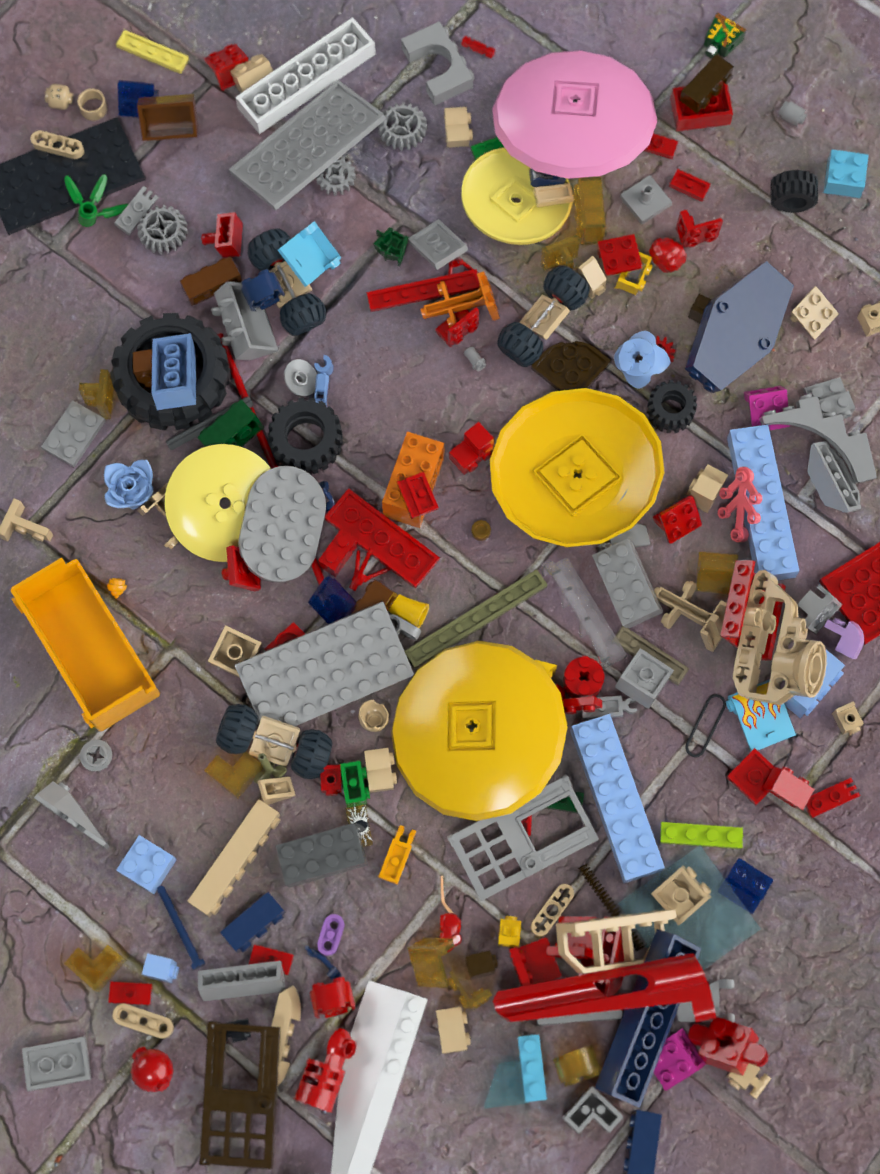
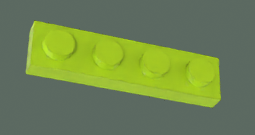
(701, 835)

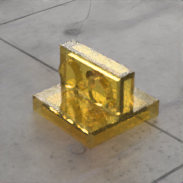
(560, 253)
(99, 394)
(715, 572)

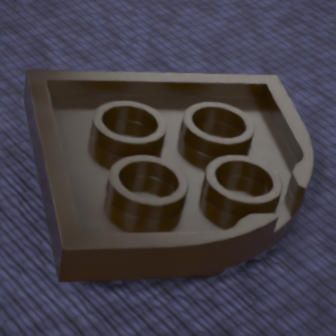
(571, 365)

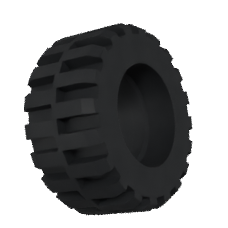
(300, 413)

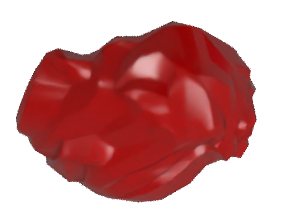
(667, 254)

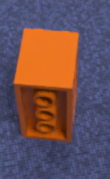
(415, 456)

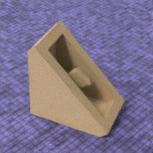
(276, 789)

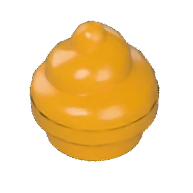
(116, 586)

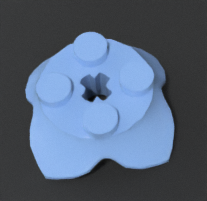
(654, 359)
(120, 477)

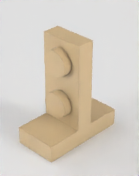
(14, 521)

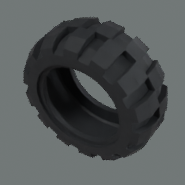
(209, 387)

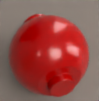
(151, 1069)

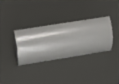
(241, 981)

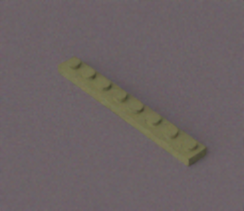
(476, 619)

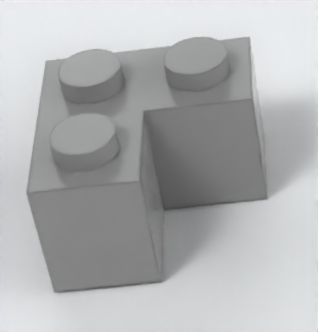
(592, 1106)

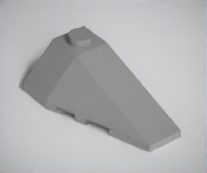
(63, 804)

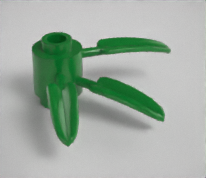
(87, 211)

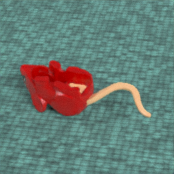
(449, 923)

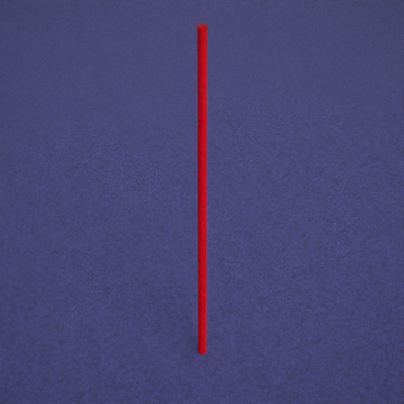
(262, 438)

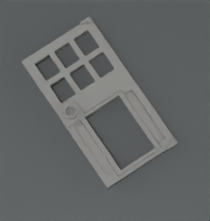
(519, 841)

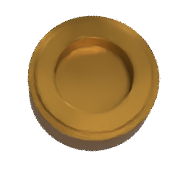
(481, 530)

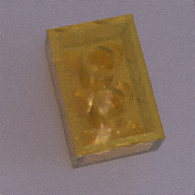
(589, 210)

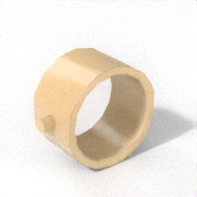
(92, 94)

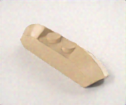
(287, 1009)

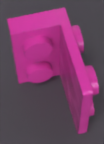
(766, 400)
(677, 1060)

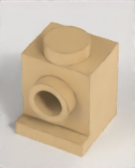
(845, 726)

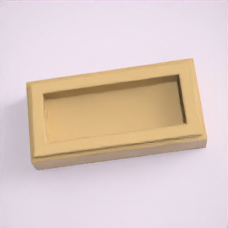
(553, 195)

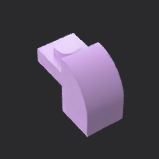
(852, 637)

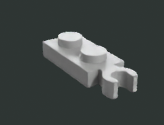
(611, 705)

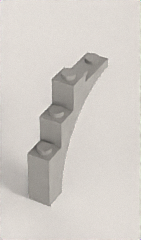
(808, 415)

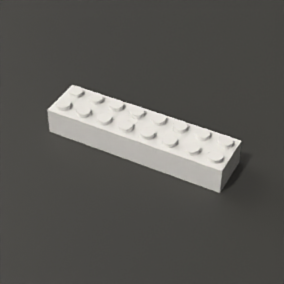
(305, 75)

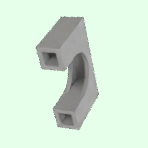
(436, 40)

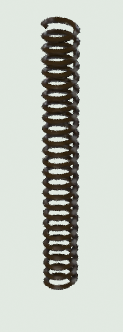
(637, 944)

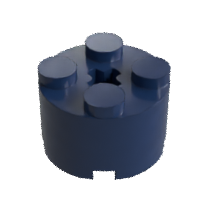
(262, 290)

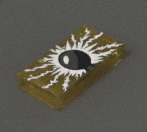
(359, 816)

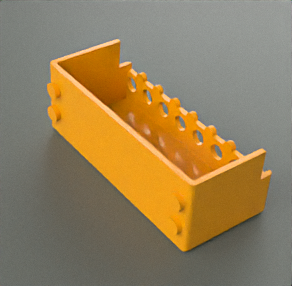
(85, 643)

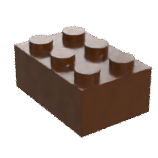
(167, 117)

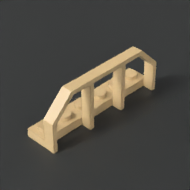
(595, 927)

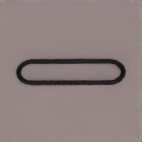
(697, 723)

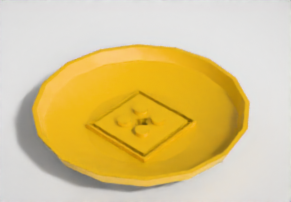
(583, 435)
(503, 758)

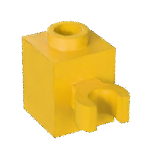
(509, 932)

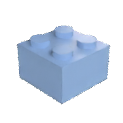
(146, 864)

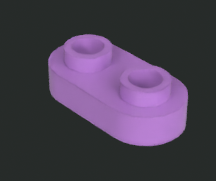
(330, 935)

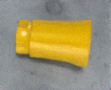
(409, 610)

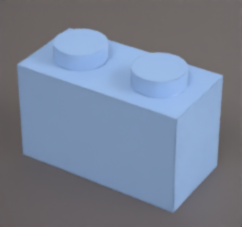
(160, 968)

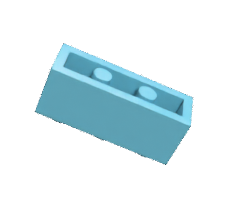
(531, 1068)

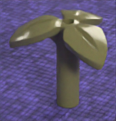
(277, 772)

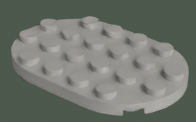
(282, 524)

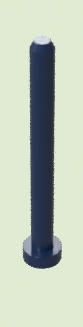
(197, 962)

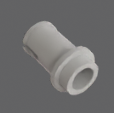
(475, 359)

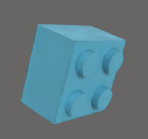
(846, 173)

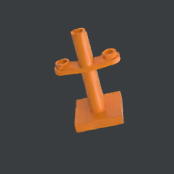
(480, 297)

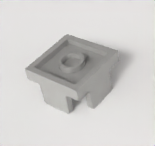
(818, 609)

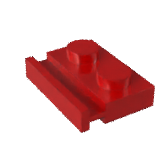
(417, 495)

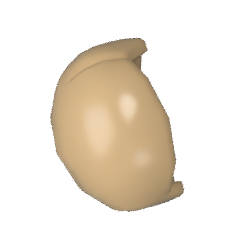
(373, 716)

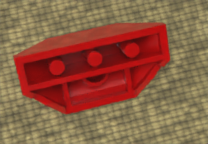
(612, 953)

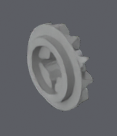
(92, 747)

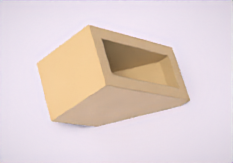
(593, 276)

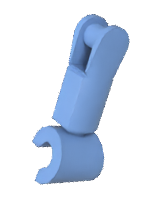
(322, 379)

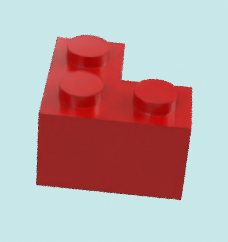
(473, 449)

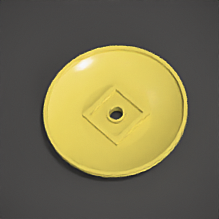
(488, 203)
(195, 495)

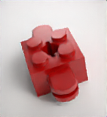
(728, 1045)

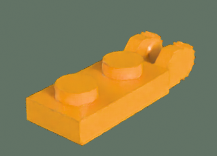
(397, 857)

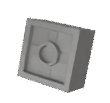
(644, 678)

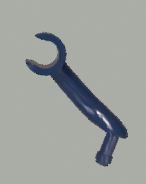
(333, 972)

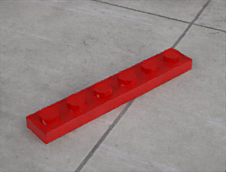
(422, 290)

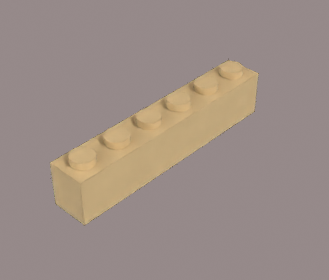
(234, 858)

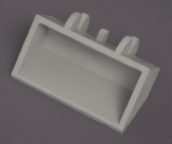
(247, 330)

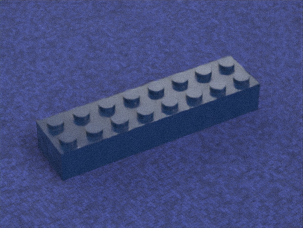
(642, 1032)

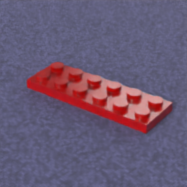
(390, 543)

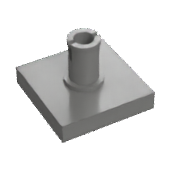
(645, 199)

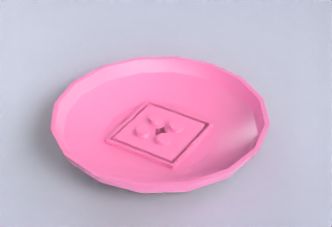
(571, 138)

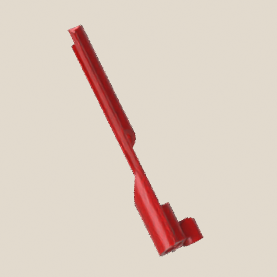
(669, 982)

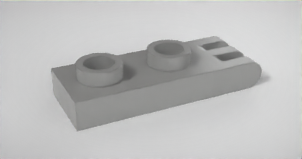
(130, 216)

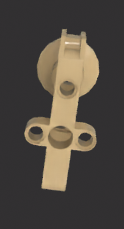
(801, 666)

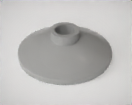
(306, 375)

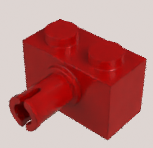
(227, 235)

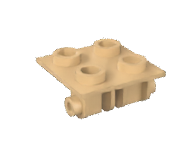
(814, 313)

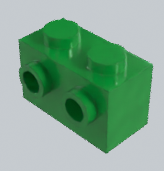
(353, 784)

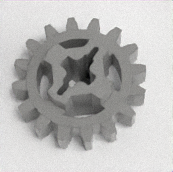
(335, 177)

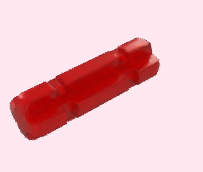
(478, 47)

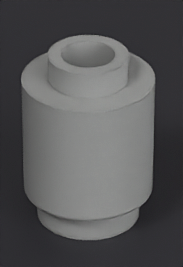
(792, 113)

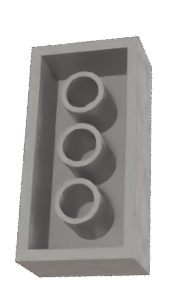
(627, 583)

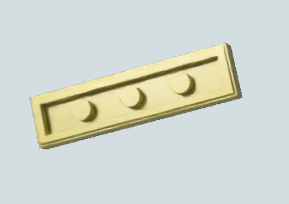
(152, 51)

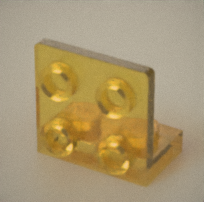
(427, 961)
(478, 997)

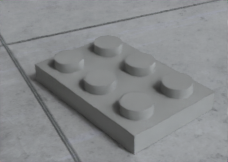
(438, 244)
(73, 433)
(56, 1064)

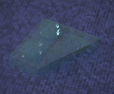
(506, 1086)

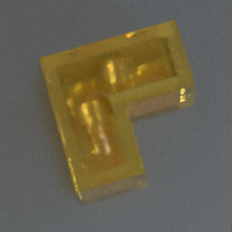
(235, 778)
(95, 971)

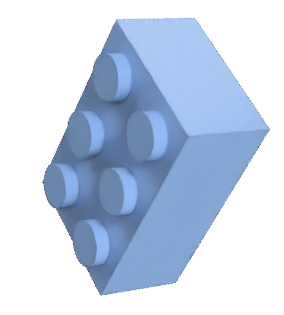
(804, 705)

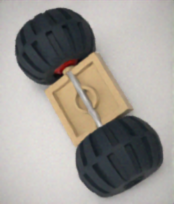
(299, 310)
(521, 338)
(274, 740)

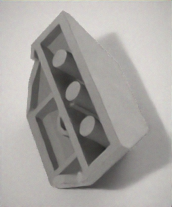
(832, 479)

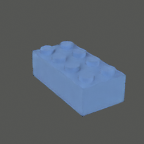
(174, 371)

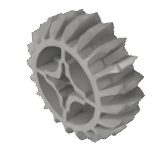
(406, 117)
(177, 228)

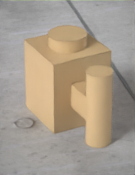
(749, 1078)

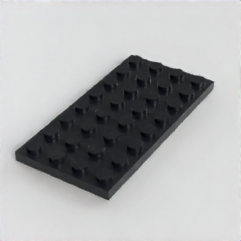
(35, 181)

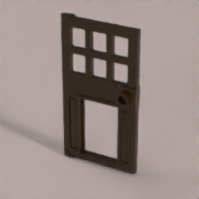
(240, 1100)

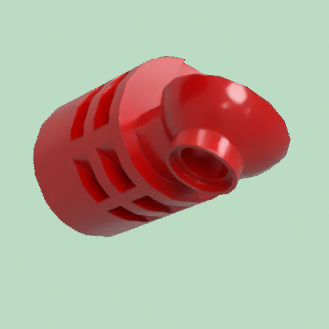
(323, 1080)

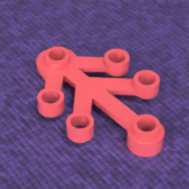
(744, 478)

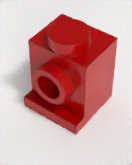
(331, 789)

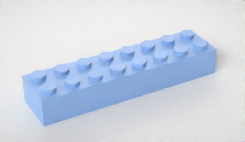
(771, 538)
(617, 798)

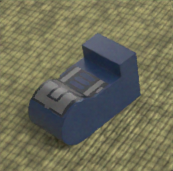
(540, 179)

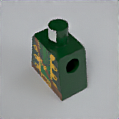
(723, 36)

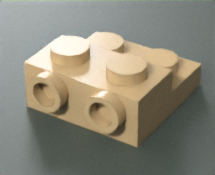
(682, 894)

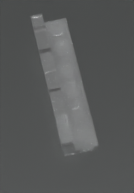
(590, 617)

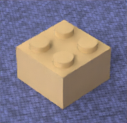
(233, 648)

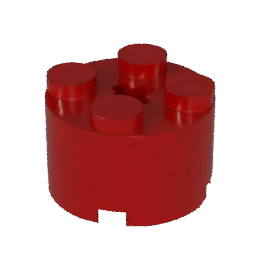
(584, 667)
(332, 998)

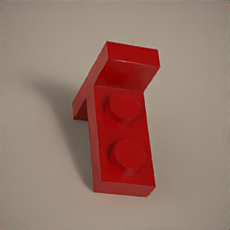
(587, 704)

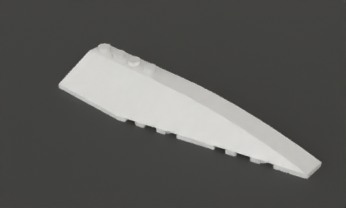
(384, 1040)

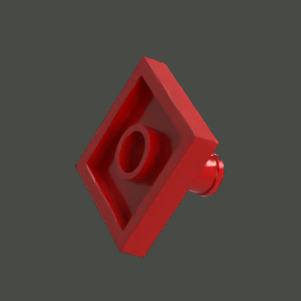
(238, 571)

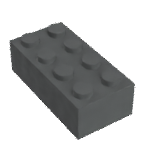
(321, 855)

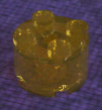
(577, 1064)

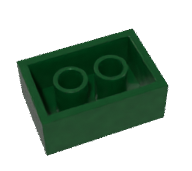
(233, 427)

